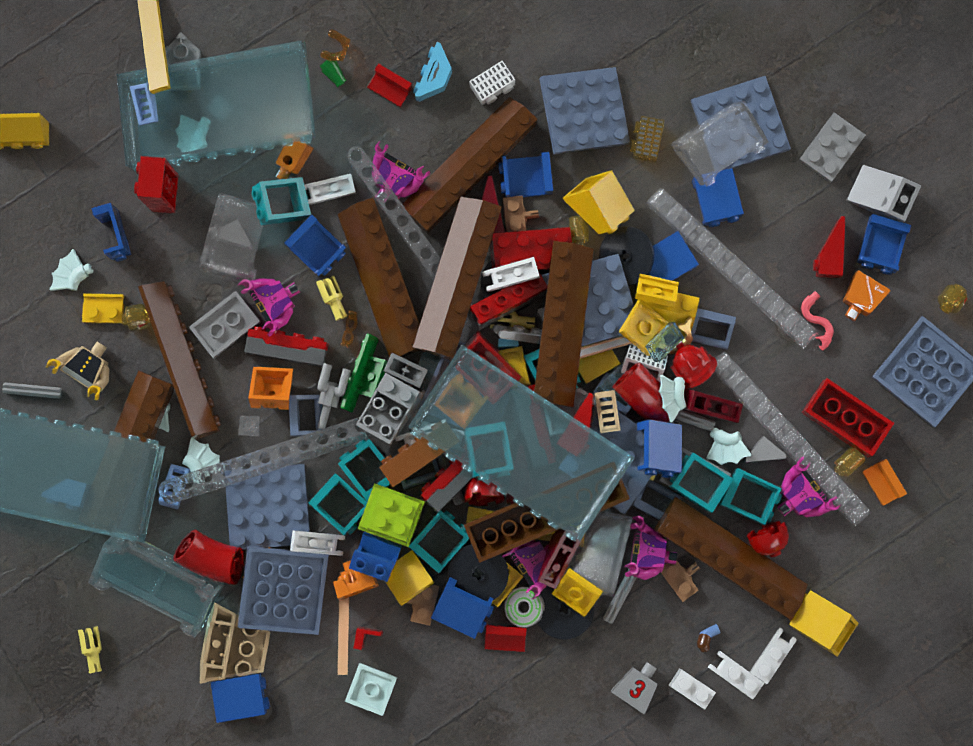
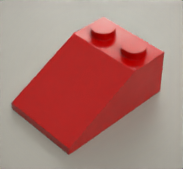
(487, 351)

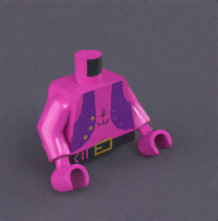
(399, 176)
(272, 301)
(803, 494)
(648, 552)
(529, 561)

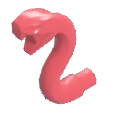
(805, 308)

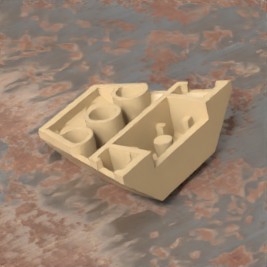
(231, 649)

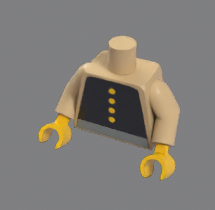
(85, 367)

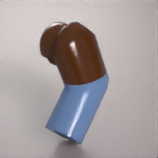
(705, 637)

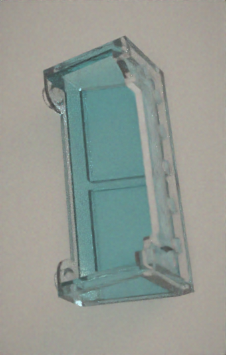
(156, 581)

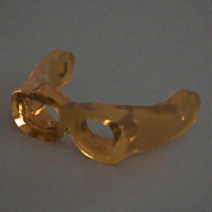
(339, 56)
(351, 317)

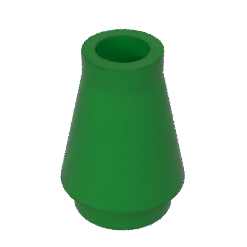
(332, 71)

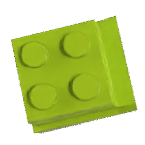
(391, 515)

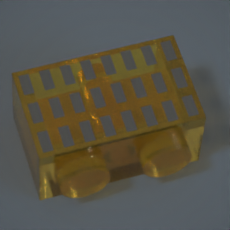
(648, 139)

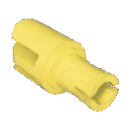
(332, 296)
(517, 320)
(92, 652)

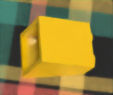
(600, 202)
(824, 623)

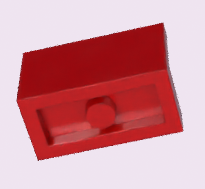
(390, 85)
(360, 637)
(505, 638)

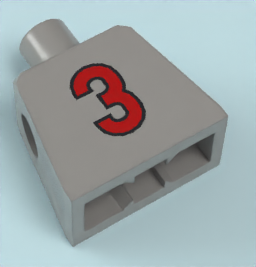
(637, 687)

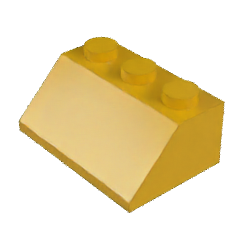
(23, 130)
(685, 307)

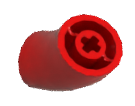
(642, 393)
(210, 558)

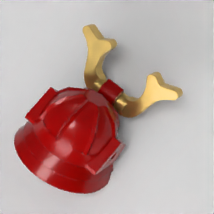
(691, 362)

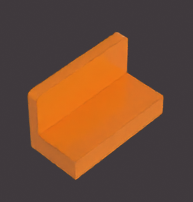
(884, 482)

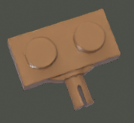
(516, 214)
(681, 579)
(424, 605)

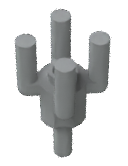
(330, 392)

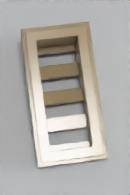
(603, 429)

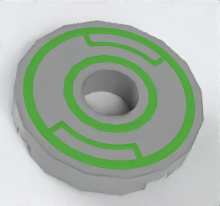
(513, 611)

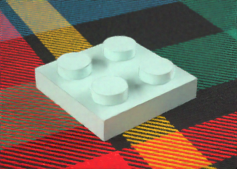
(371, 689)

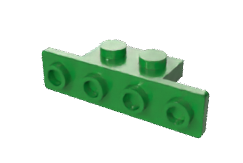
(366, 374)

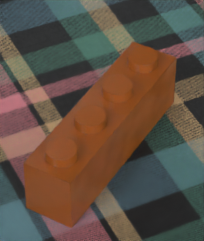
(408, 460)

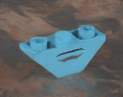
(434, 74)

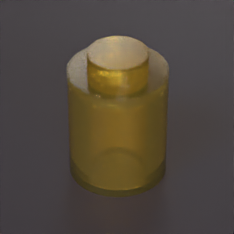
(579, 230)
(849, 462)

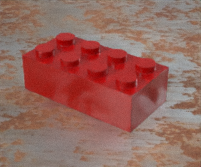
(156, 184)
(521, 245)
(847, 418)

